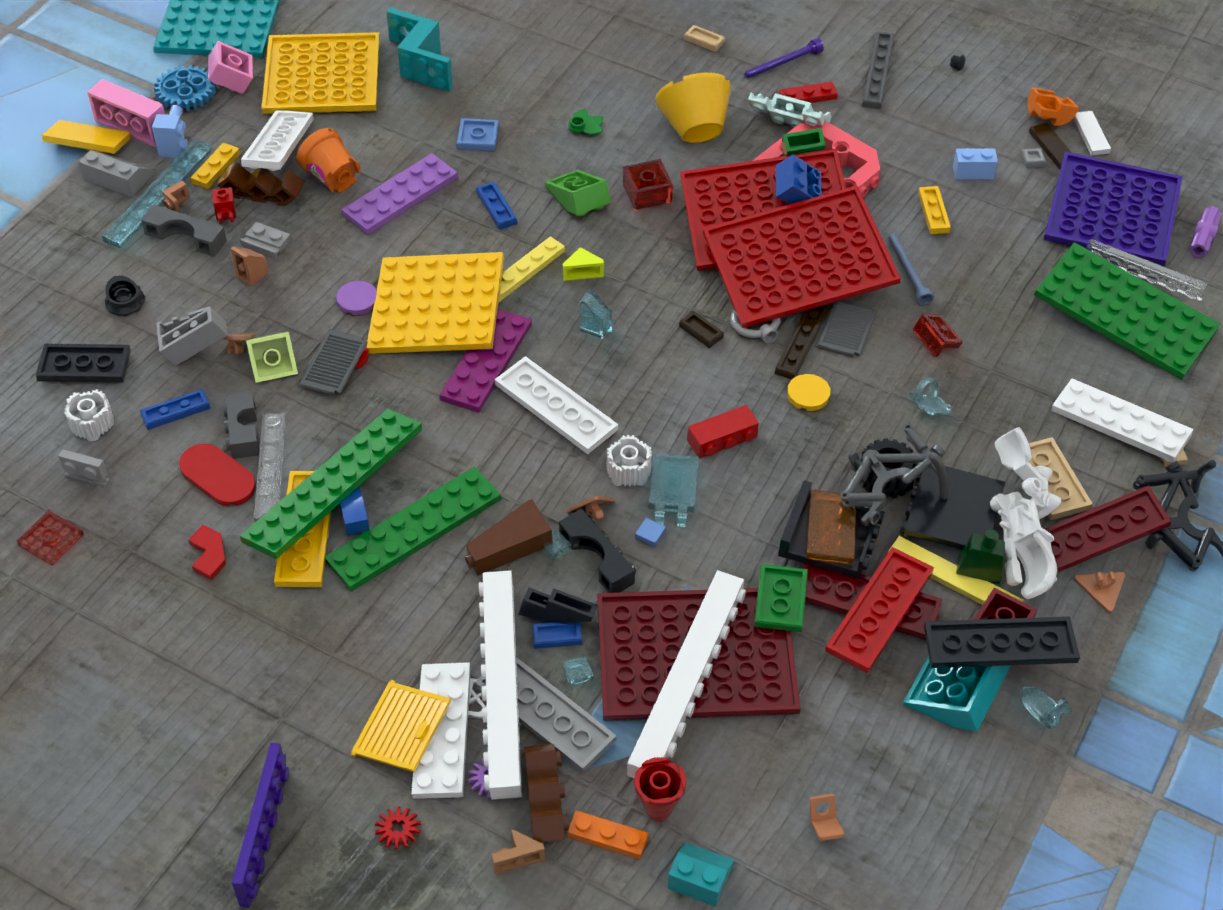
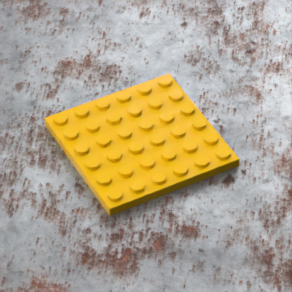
(321, 73)
(436, 303)

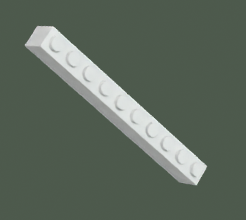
(688, 671)
(501, 686)

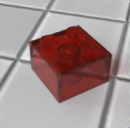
(647, 184)

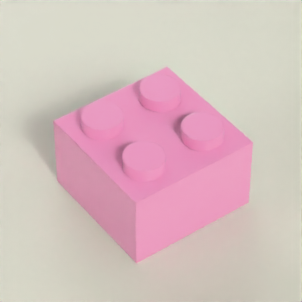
(230, 67)

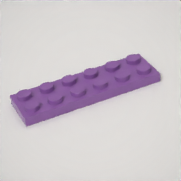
(399, 194)

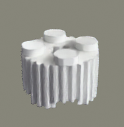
(89, 414)
(629, 461)

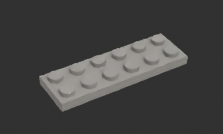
(558, 719)

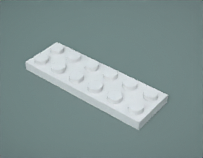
(277, 140)
(556, 405)
(1122, 420)
(443, 763)

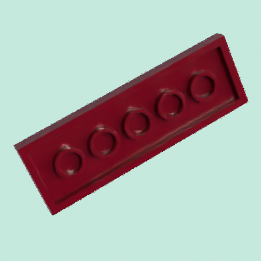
(1107, 527)
(840, 592)

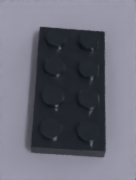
(83, 362)

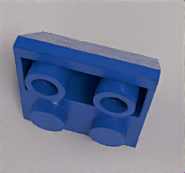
(797, 180)

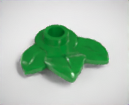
(587, 124)

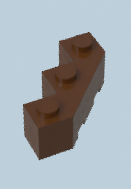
(261, 184)
(545, 793)

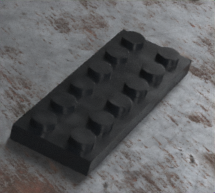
(1001, 642)

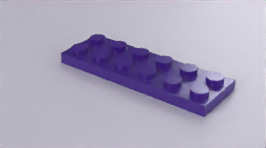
(262, 818)

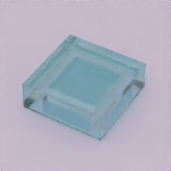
(557, 546)
(577, 670)

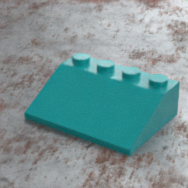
(956, 693)

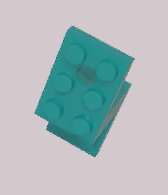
(419, 49)

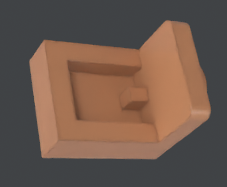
(175, 196)

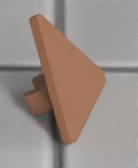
(235, 345)
(592, 506)
(1102, 587)

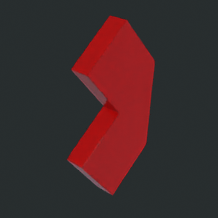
(211, 544)

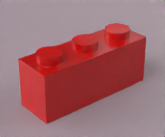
(722, 431)

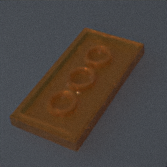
(830, 528)

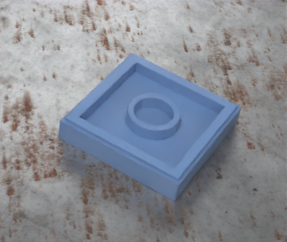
(478, 134)

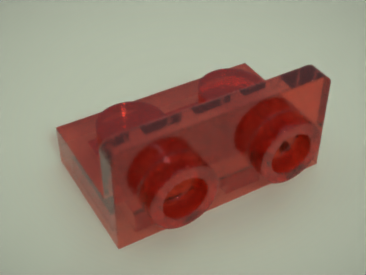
(936, 333)

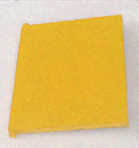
(401, 726)

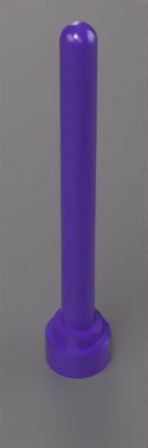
(815, 46)

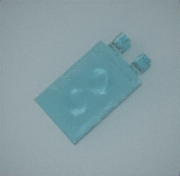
(673, 486)

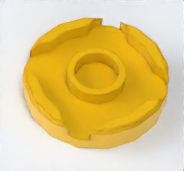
(808, 392)

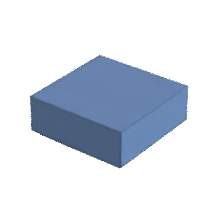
(650, 532)

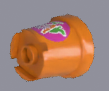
(328, 160)

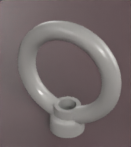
(767, 332)

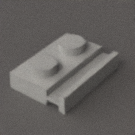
(265, 239)
(84, 468)

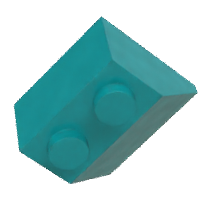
(699, 874)

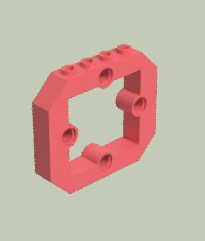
(850, 152)

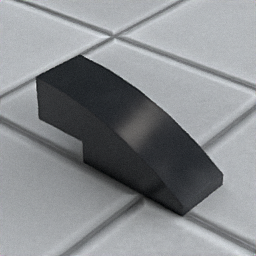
(557, 607)

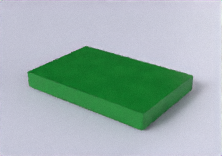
(781, 598)

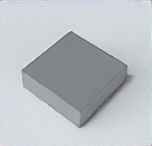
(1033, 158)

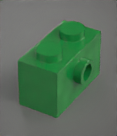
(803, 142)

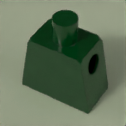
(982, 557)

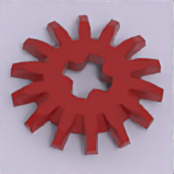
(397, 837)

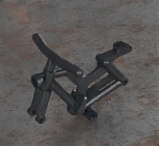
(1177, 476)

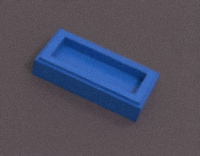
(556, 634)

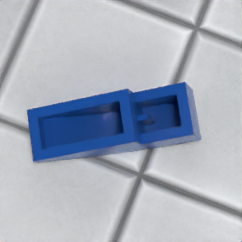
(354, 513)

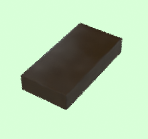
(701, 329)

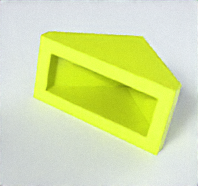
(583, 266)

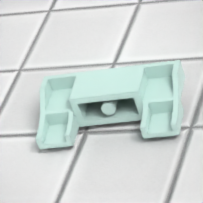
(788, 110)

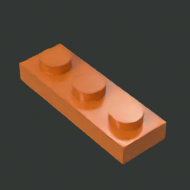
(607, 834)

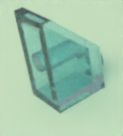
(595, 315)

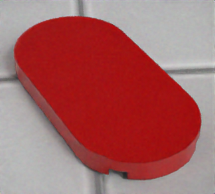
(217, 474)

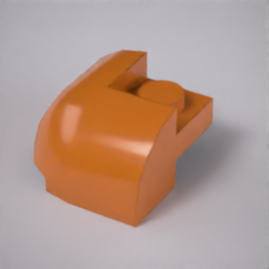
(1050, 107)

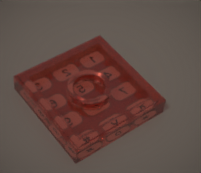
(50, 537)

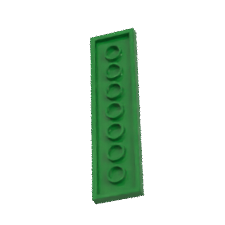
(412, 528)

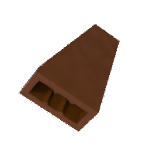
(509, 539)

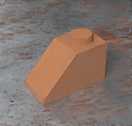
(249, 265)

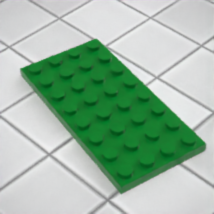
(1127, 310)

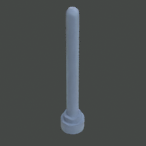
(923, 294)

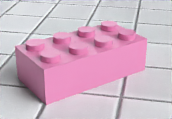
(124, 110)

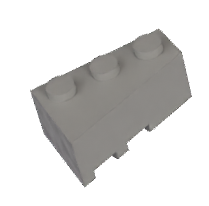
(190, 335)

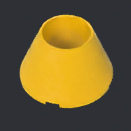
(696, 105)

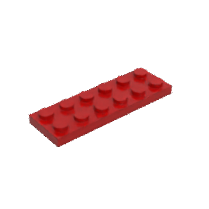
(879, 610)

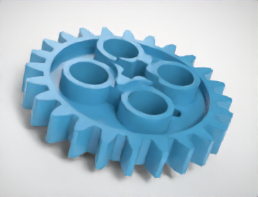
(184, 87)

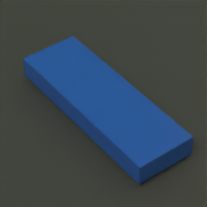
(496, 205)
(175, 409)

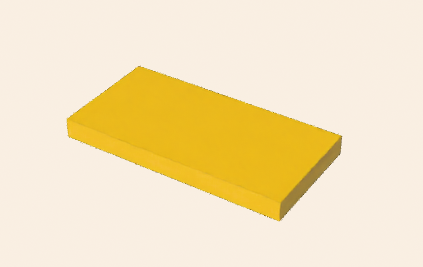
(86, 136)

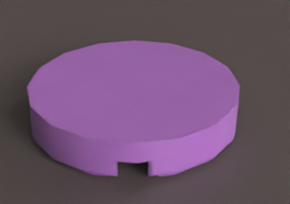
(356, 297)

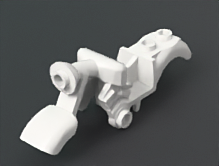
(1021, 518)

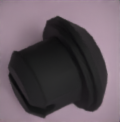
(958, 62)

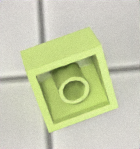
(271, 356)

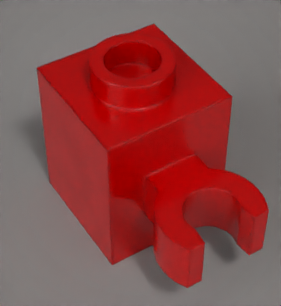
(224, 204)

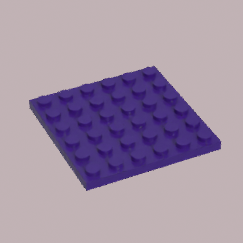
(1115, 206)

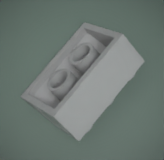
(114, 172)

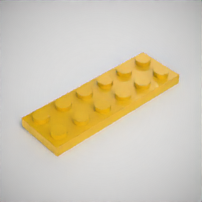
(305, 560)

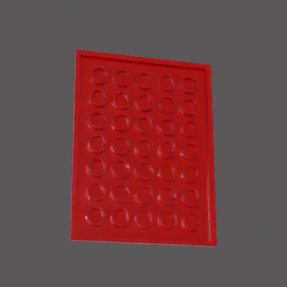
(741, 190)
(800, 256)

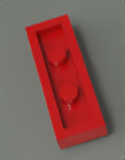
(812, 93)

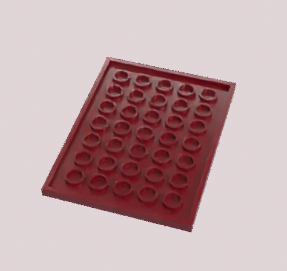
(643, 638)

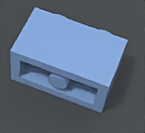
(975, 163)

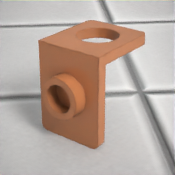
(825, 824)

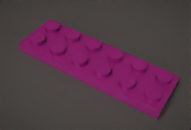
(478, 369)

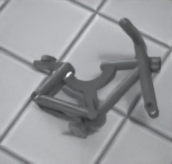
(873, 461)

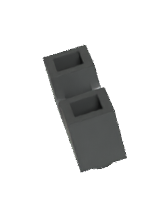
(242, 438)

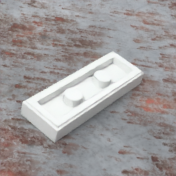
(1091, 133)

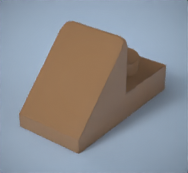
(525, 852)

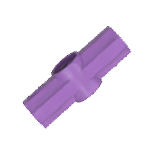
(1205, 232)

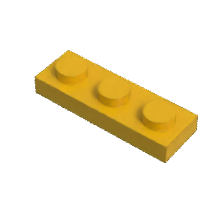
(215, 166)
(934, 210)

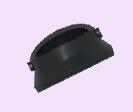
(123, 296)

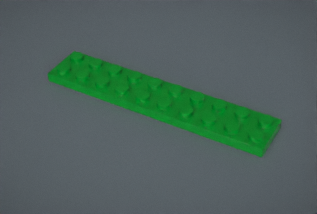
(330, 484)

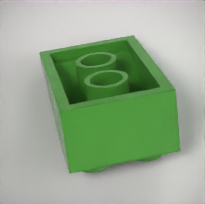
(579, 192)

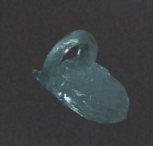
(930, 401)
(1044, 707)

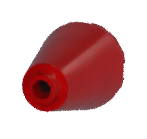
(659, 787)

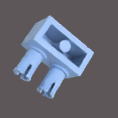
(169, 133)

